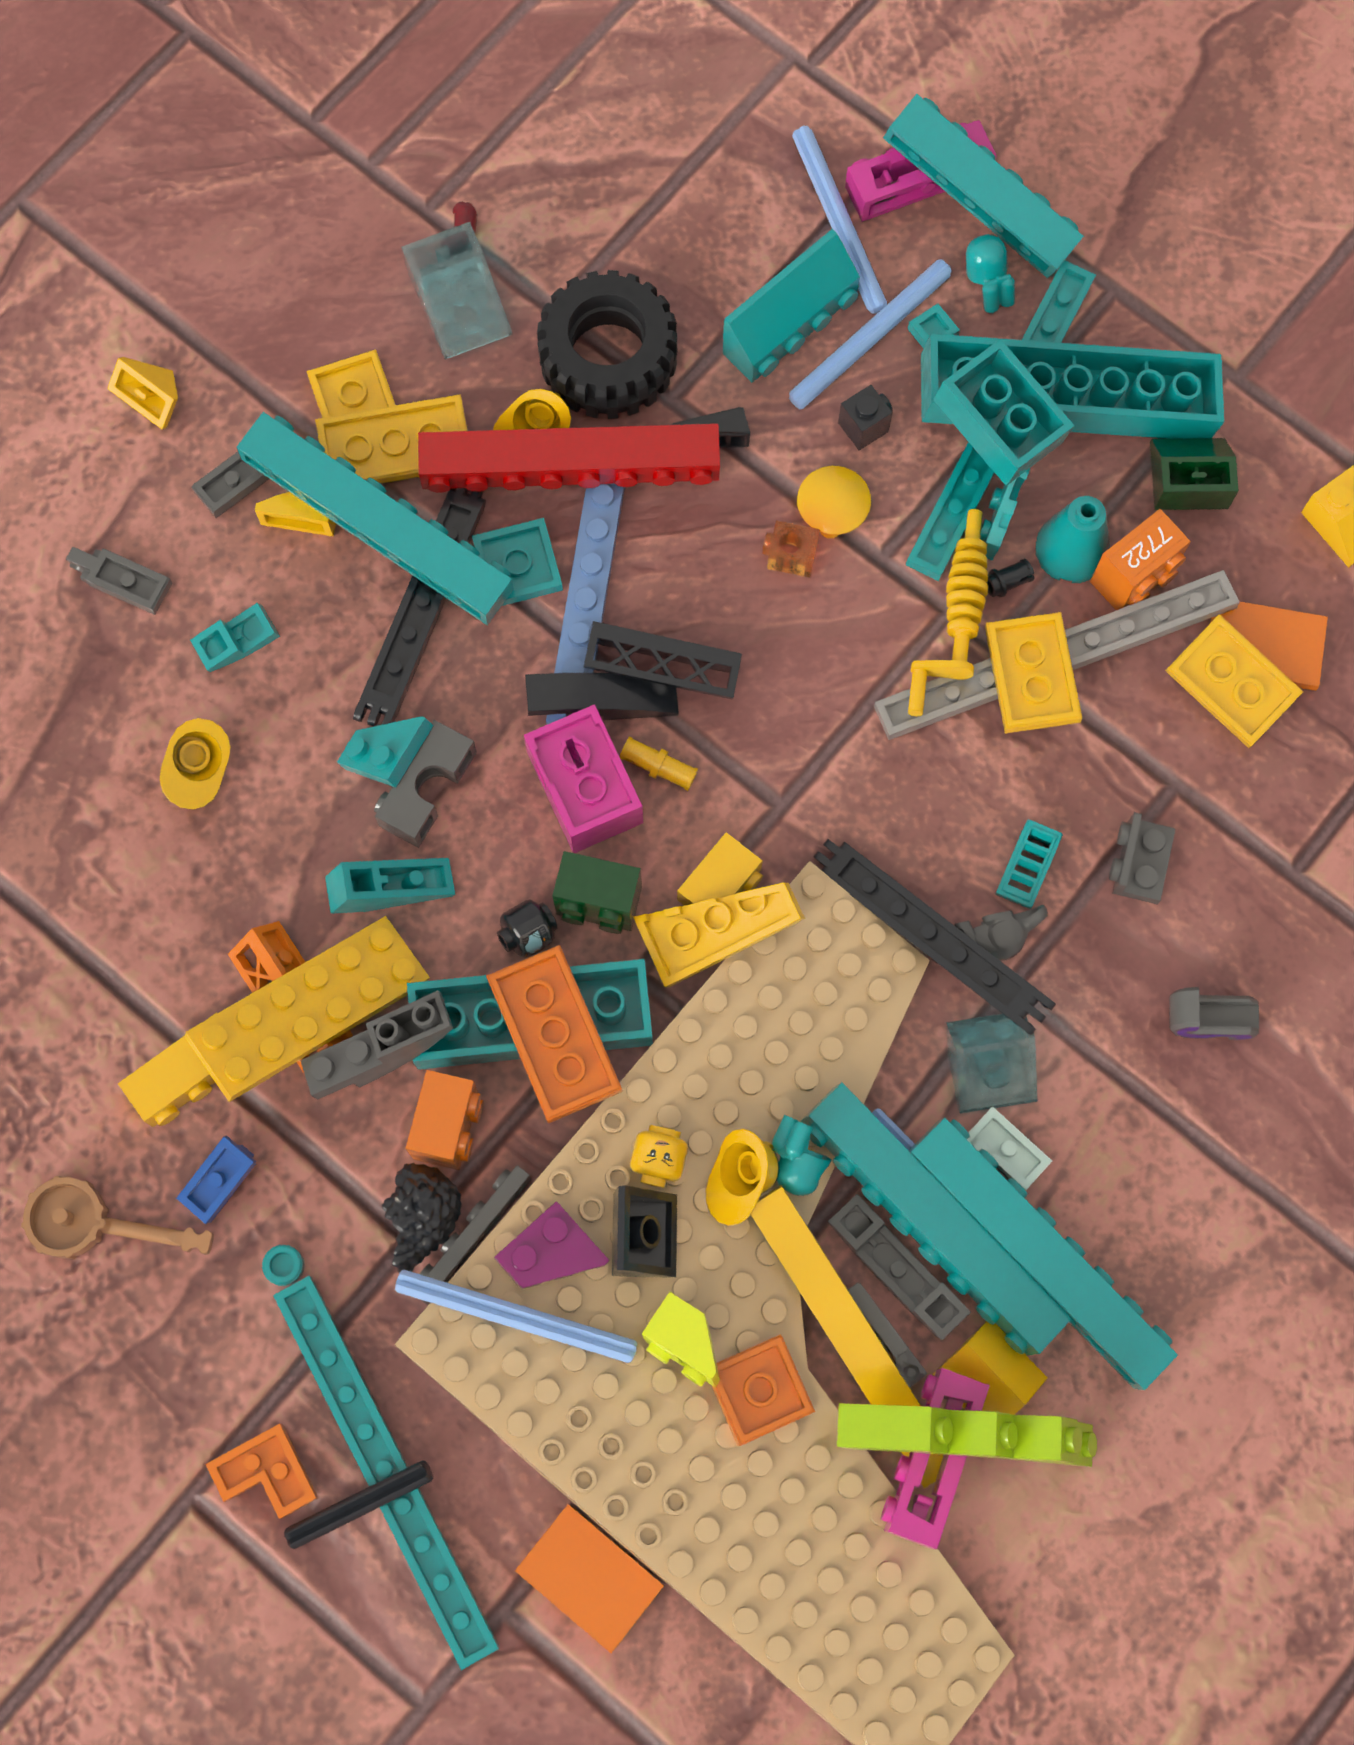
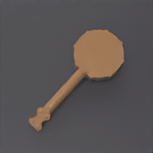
(70, 1217)

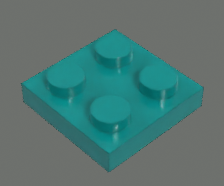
(526, 554)

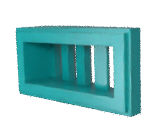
(1039, 833)

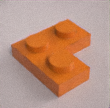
(268, 1461)

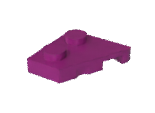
(549, 1250)

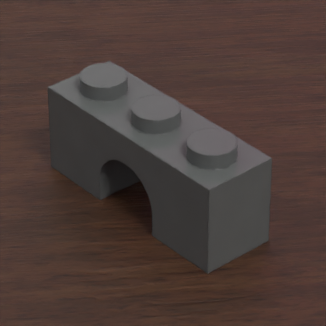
(402, 809)

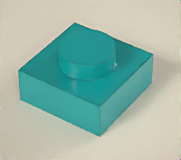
(932, 322)

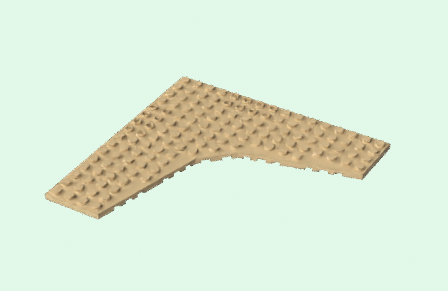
(787, 1529)

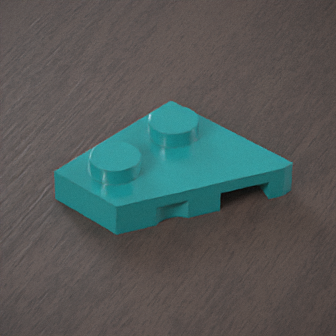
(1003, 503)

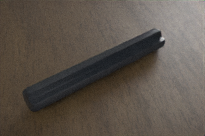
(358, 1504)

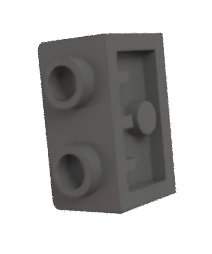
(1143, 859)

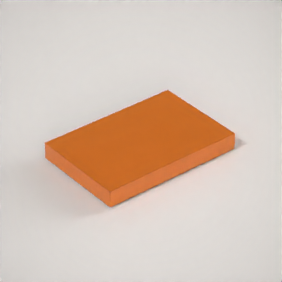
(1285, 637)
(589, 1578)

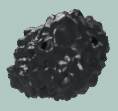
(422, 1212)

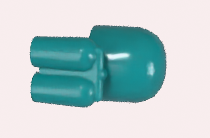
(989, 267)
(798, 1165)

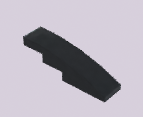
(612, 694)

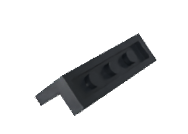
(662, 648)

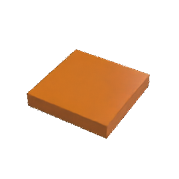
(761, 1390)

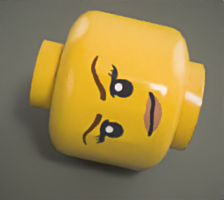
(659, 1156)

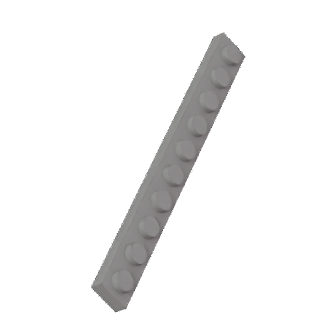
(1086, 645)

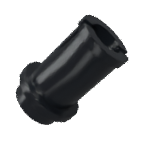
(1009, 577)

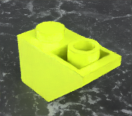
(684, 1336)

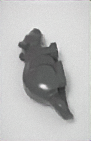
(1004, 932)

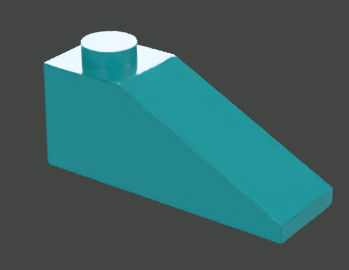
(387, 884)

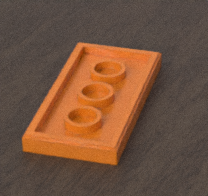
(554, 1034)

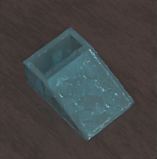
(456, 290)

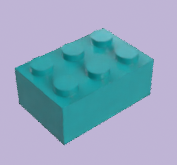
(1003, 412)

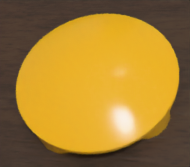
(834, 500)

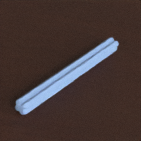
(838, 216)
(870, 334)
(516, 1316)

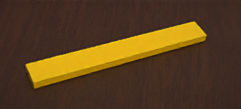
(835, 1308)

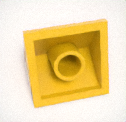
(993, 1362)

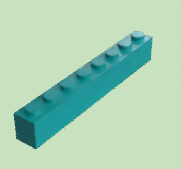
(375, 517)
(935, 1221)
(1055, 1263)

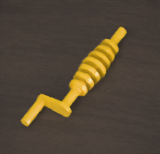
(965, 603)

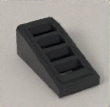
(732, 427)

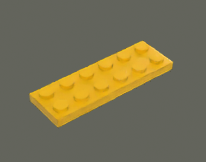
(305, 1008)

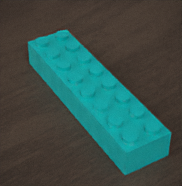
(1099, 385)

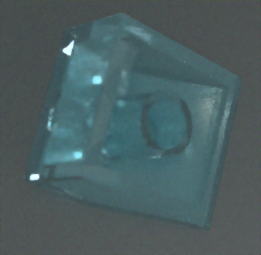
(991, 1063)

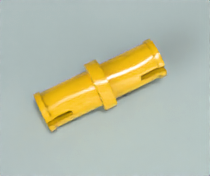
(658, 763)

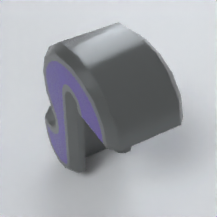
(1213, 1015)

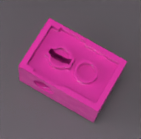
(584, 778)

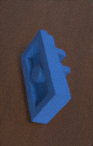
(217, 1179)

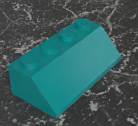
(790, 308)

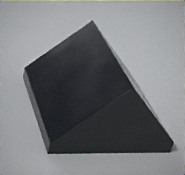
(644, 1233)

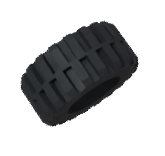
(600, 302)

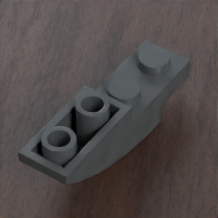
(380, 1049)

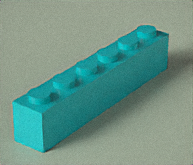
(983, 185)

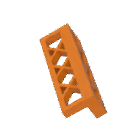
(275, 957)

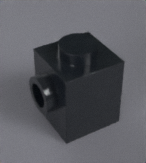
(865, 416)

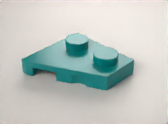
(385, 749)

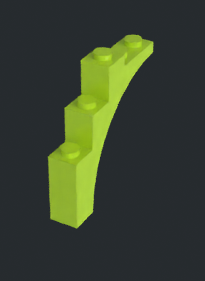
(966, 1433)

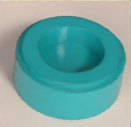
(283, 1265)

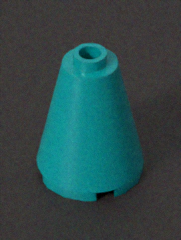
(1074, 540)

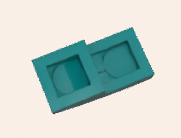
(236, 639)

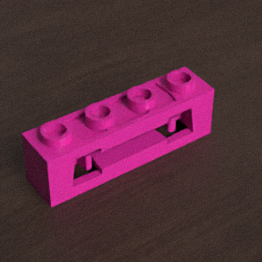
(872, 178)
(911, 1468)

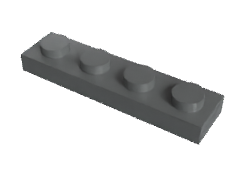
(482, 1221)

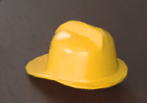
(535, 411)
(194, 763)
(740, 1176)

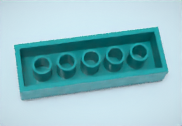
(612, 992)

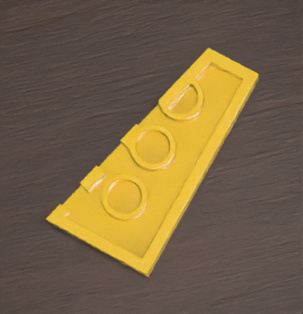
(707, 932)

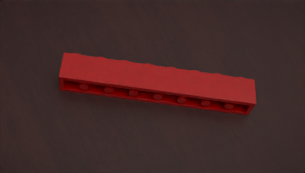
(569, 457)

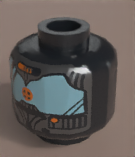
(527, 928)

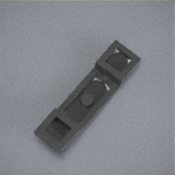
(898, 1268)

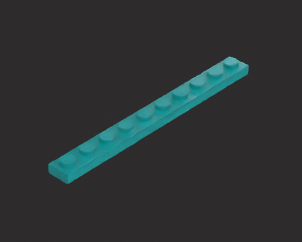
(972, 473)
(380, 1458)

